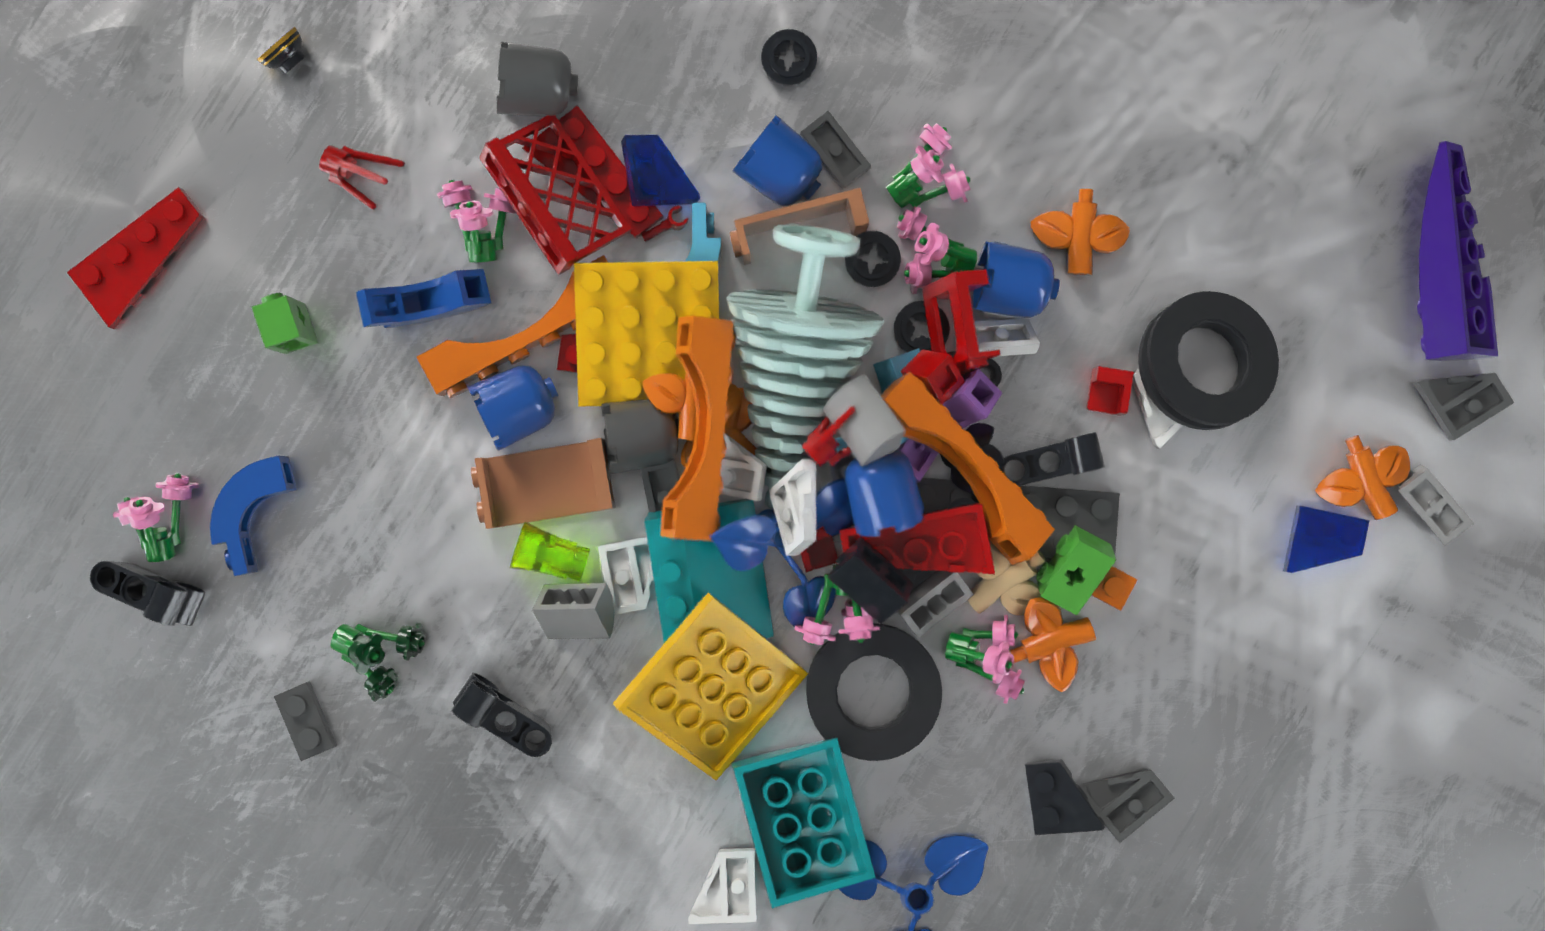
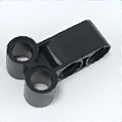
(1075, 454)
(164, 600)
(481, 703)

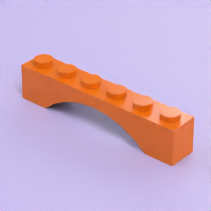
(705, 353)
(458, 363)
(1010, 518)

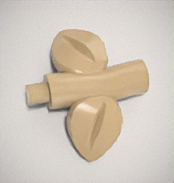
(1009, 584)

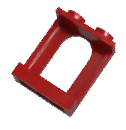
(957, 288)

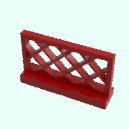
(527, 199)

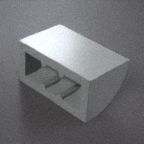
(872, 428)
(934, 601)
(575, 611)

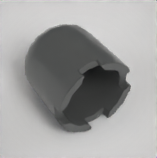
(534, 80)
(638, 435)

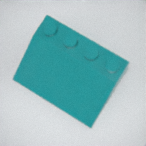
(692, 568)
(803, 821)

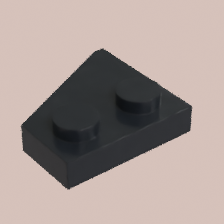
(1057, 801)

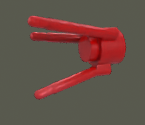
(341, 164)
(822, 444)

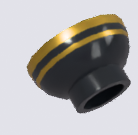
(284, 53)

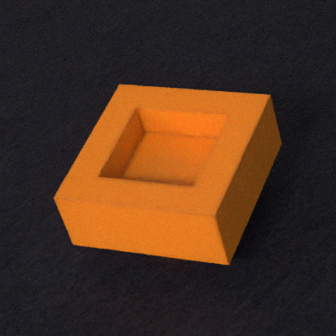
(1115, 588)

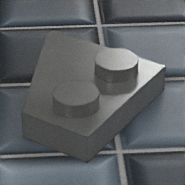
(1463, 401)
(1127, 801)

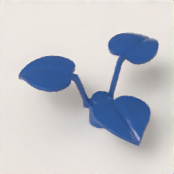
(746, 542)
(953, 861)

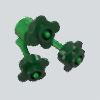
(367, 652)

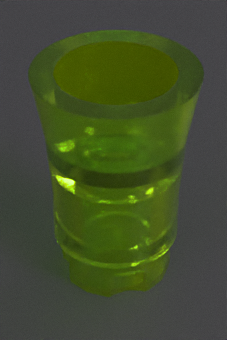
(548, 554)

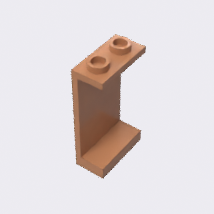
(848, 201)
(543, 484)

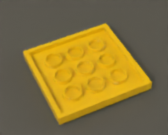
(631, 322)
(710, 687)

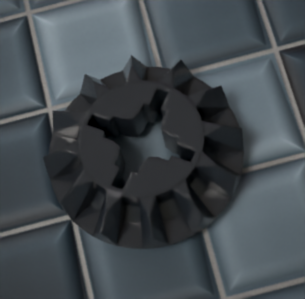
(778, 45)
(886, 250)
(904, 329)

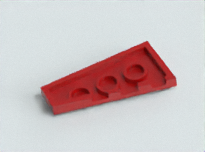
(603, 163)
(129, 260)
(943, 541)

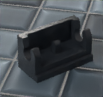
(871, 580)

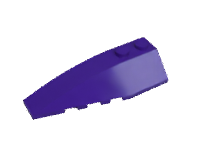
(1453, 294)

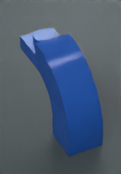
(424, 301)
(237, 504)

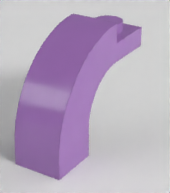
(967, 405)

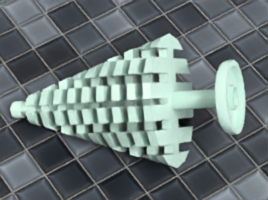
(797, 349)

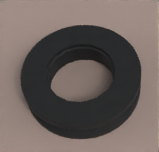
(1242, 329)
(879, 741)

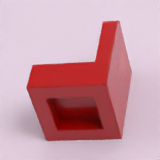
(937, 373)
(1109, 390)
(819, 553)

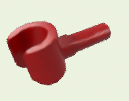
(665, 225)

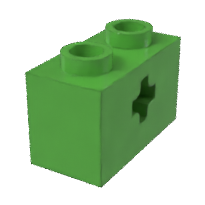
(284, 323)
(1075, 569)

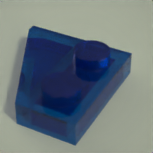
(655, 174)
(1323, 538)

